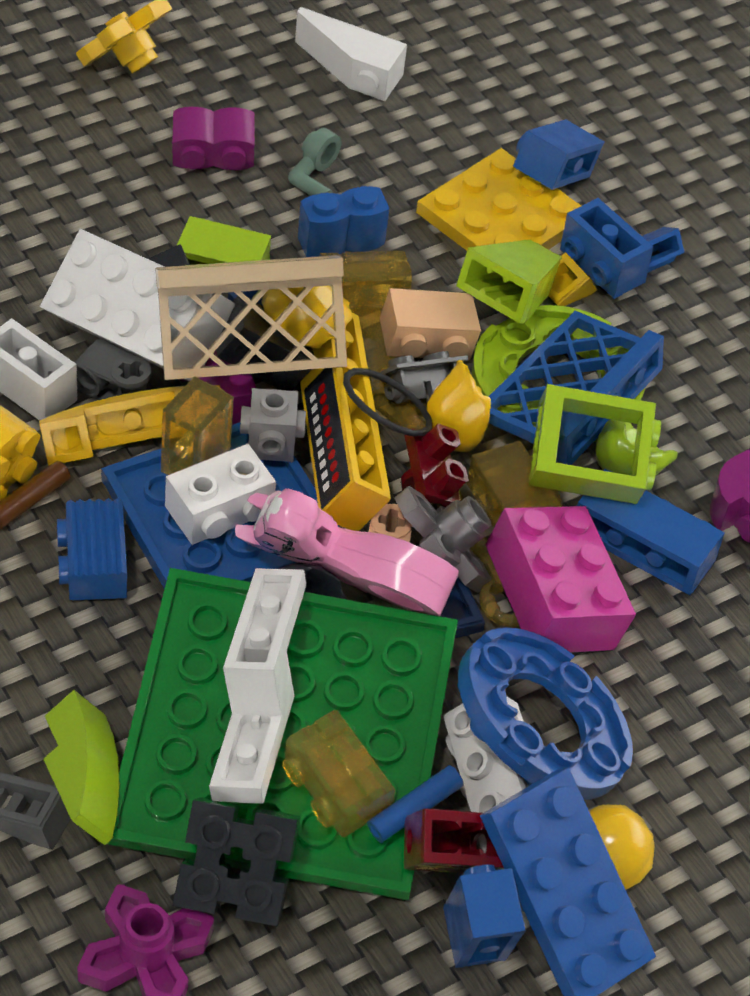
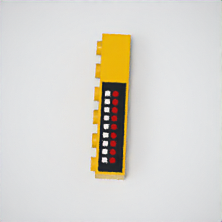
(343, 438)

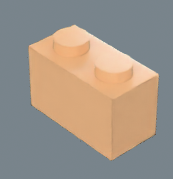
(429, 323)

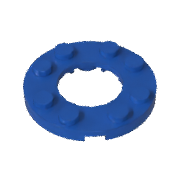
(522, 654)

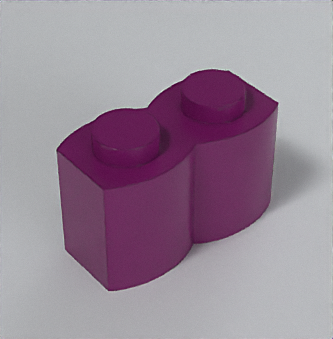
(213, 138)

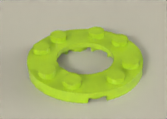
(509, 342)

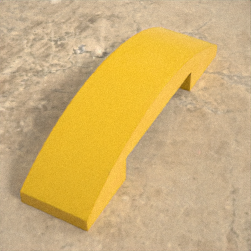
(105, 424)

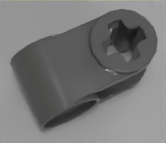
(110, 371)

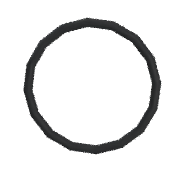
(363, 371)

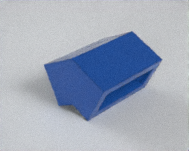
(668, 243)

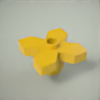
(127, 38)

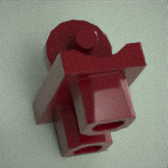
(432, 467)

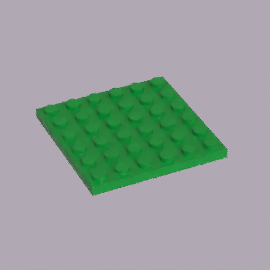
(364, 659)

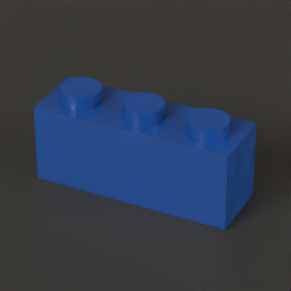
(657, 538)

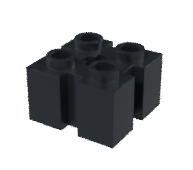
(264, 842)

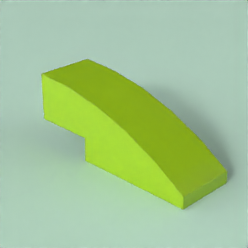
(85, 765)

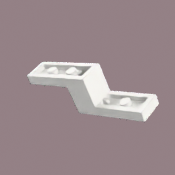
(258, 686)

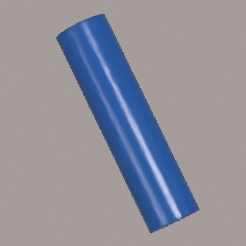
(424, 796)

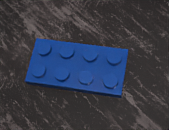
(568, 885)

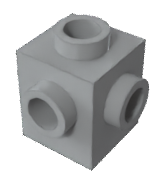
(273, 423)

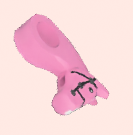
(369, 561)

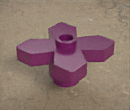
(145, 945)

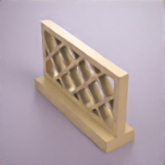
(251, 276)

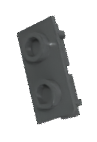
(415, 374)

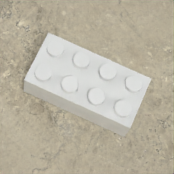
(117, 300)

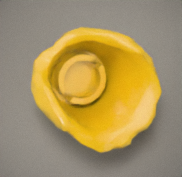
(298, 321)
(461, 406)
(626, 840)

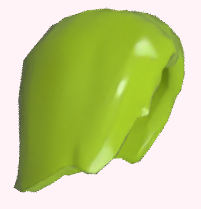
(617, 445)

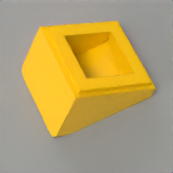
(570, 283)

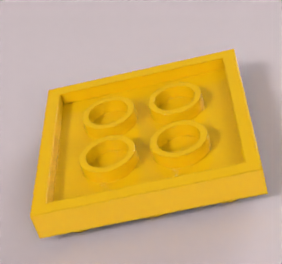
(497, 206)

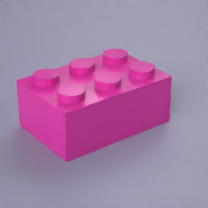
(560, 577)

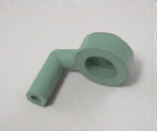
(319, 152)

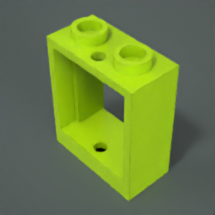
(588, 481)

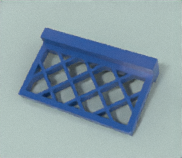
(624, 377)

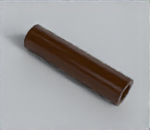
(32, 492)

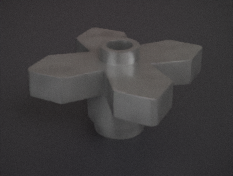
(449, 532)

